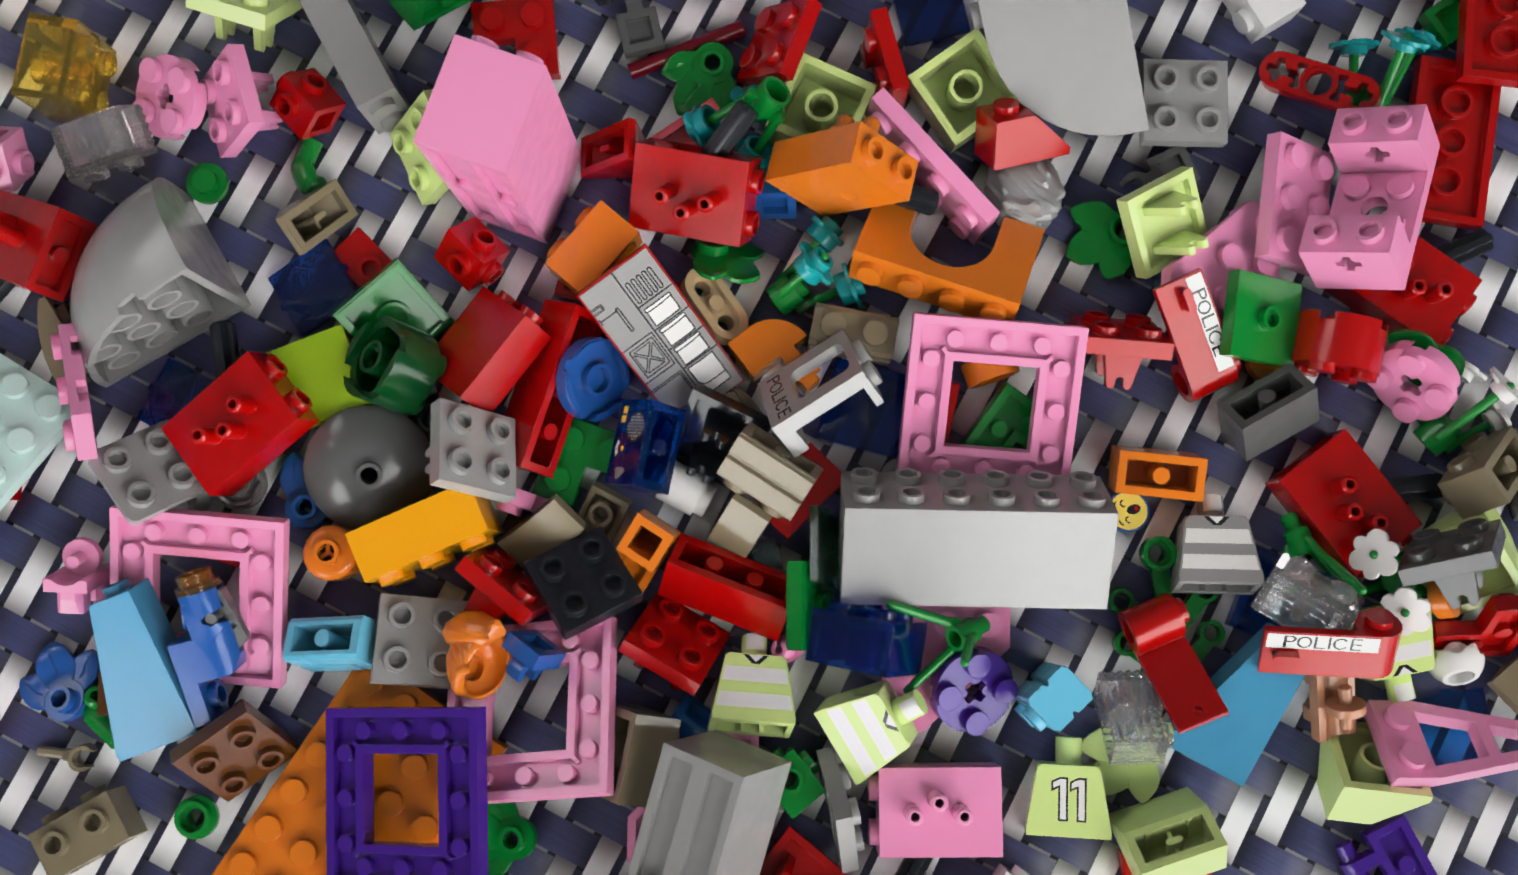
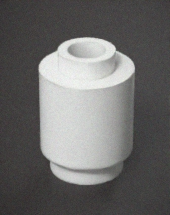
(688, 492)

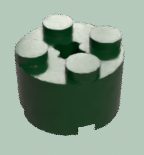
(393, 365)

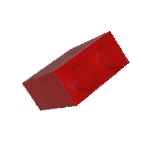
(490, 348)

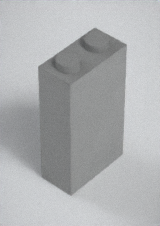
(358, 61)

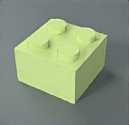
(954, 86)
(820, 96)

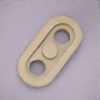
(716, 306)

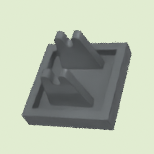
(1454, 558)

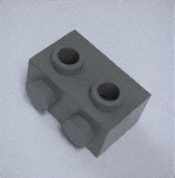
(1268, 411)

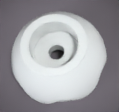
(1458, 664)

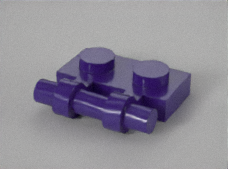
(1390, 847)

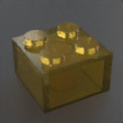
(63, 68)

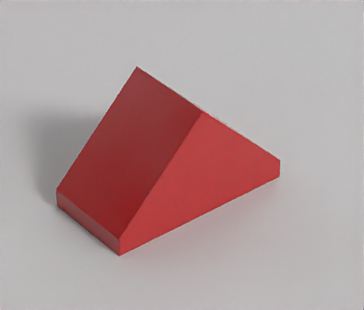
(610, 151)

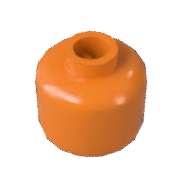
(319, 550)

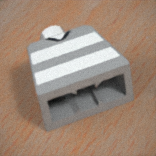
(1215, 553)

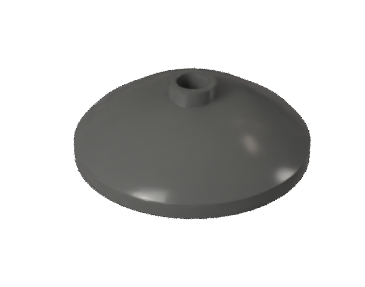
(363, 439)

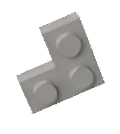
(843, 810)

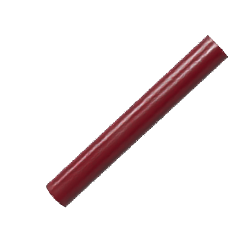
(657, 61)

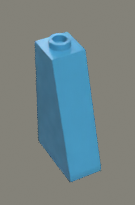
(137, 671)
(1255, 708)

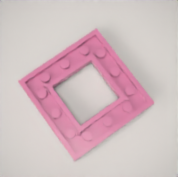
(940, 339)
(263, 554)
(588, 761)

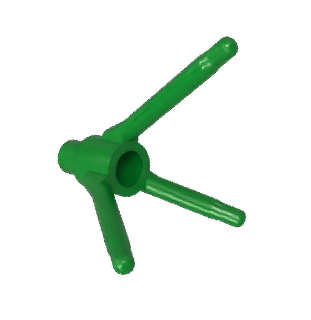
(1300, 543)
(958, 634)

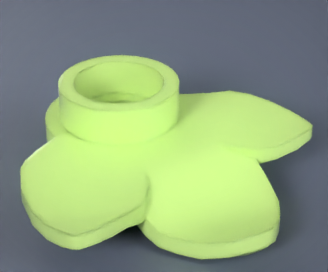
(1139, 779)

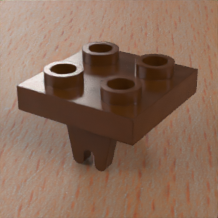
(234, 751)

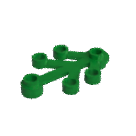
(1161, 584)

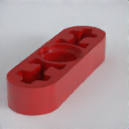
(1294, 63)

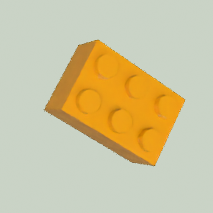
(423, 537)

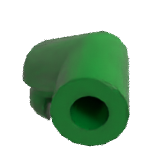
(303, 166)
(97, 723)

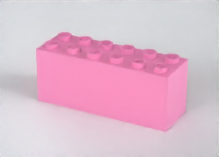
(500, 137)

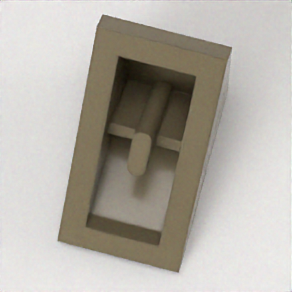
(315, 216)

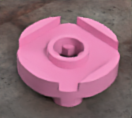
(172, 76)
(1408, 400)

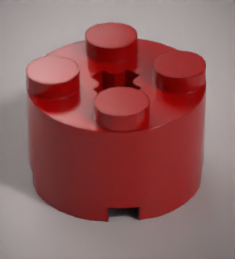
(1340, 345)

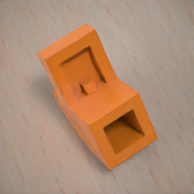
(768, 344)
(646, 546)

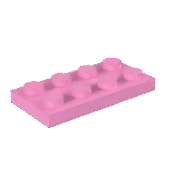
(960, 200)

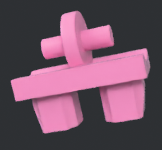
(80, 578)

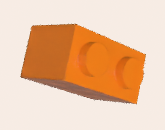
(593, 247)
(1157, 473)

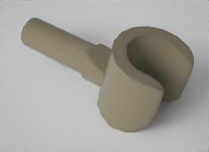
(69, 755)

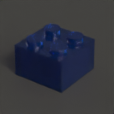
(866, 639)

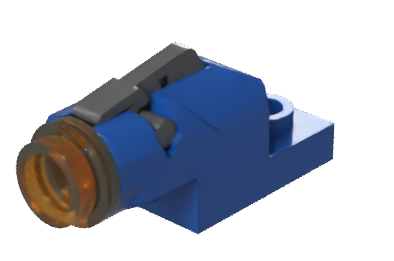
(210, 646)

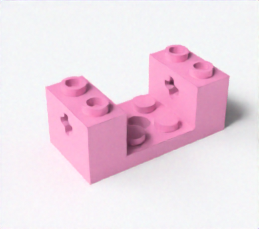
(1384, 161)

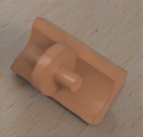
(1332, 706)

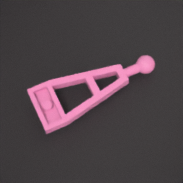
(1407, 755)

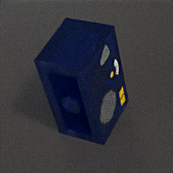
(645, 446)

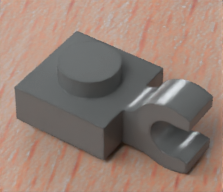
(639, 30)

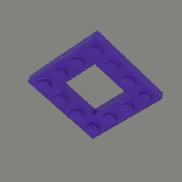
(461, 747)

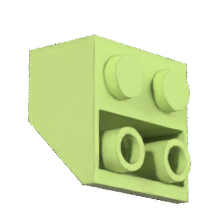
(1170, 836)

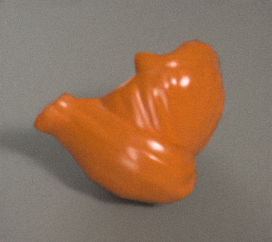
(476, 655)

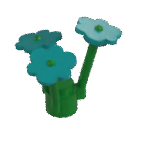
(1407, 44)

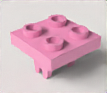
(234, 101)

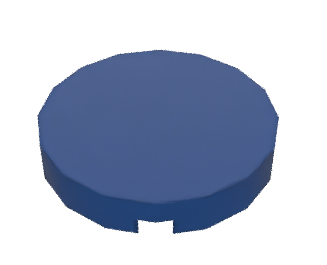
(592, 379)

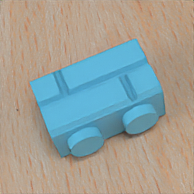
(330, 643)
(1051, 697)

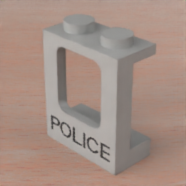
(790, 413)

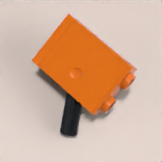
(848, 170)

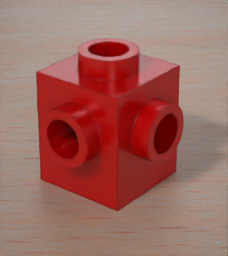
(307, 103)
(472, 254)

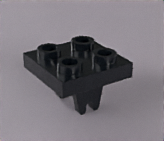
(711, 430)
(582, 582)

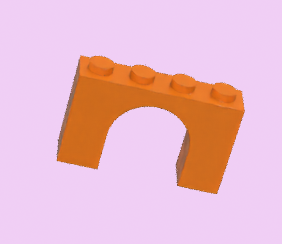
(988, 289)

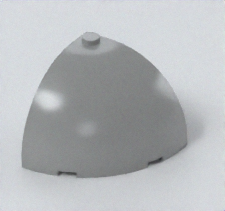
(1068, 61)
(148, 283)

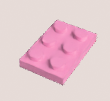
(1293, 187)

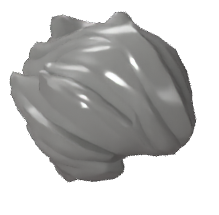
(1026, 193)

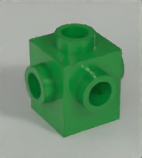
(805, 787)

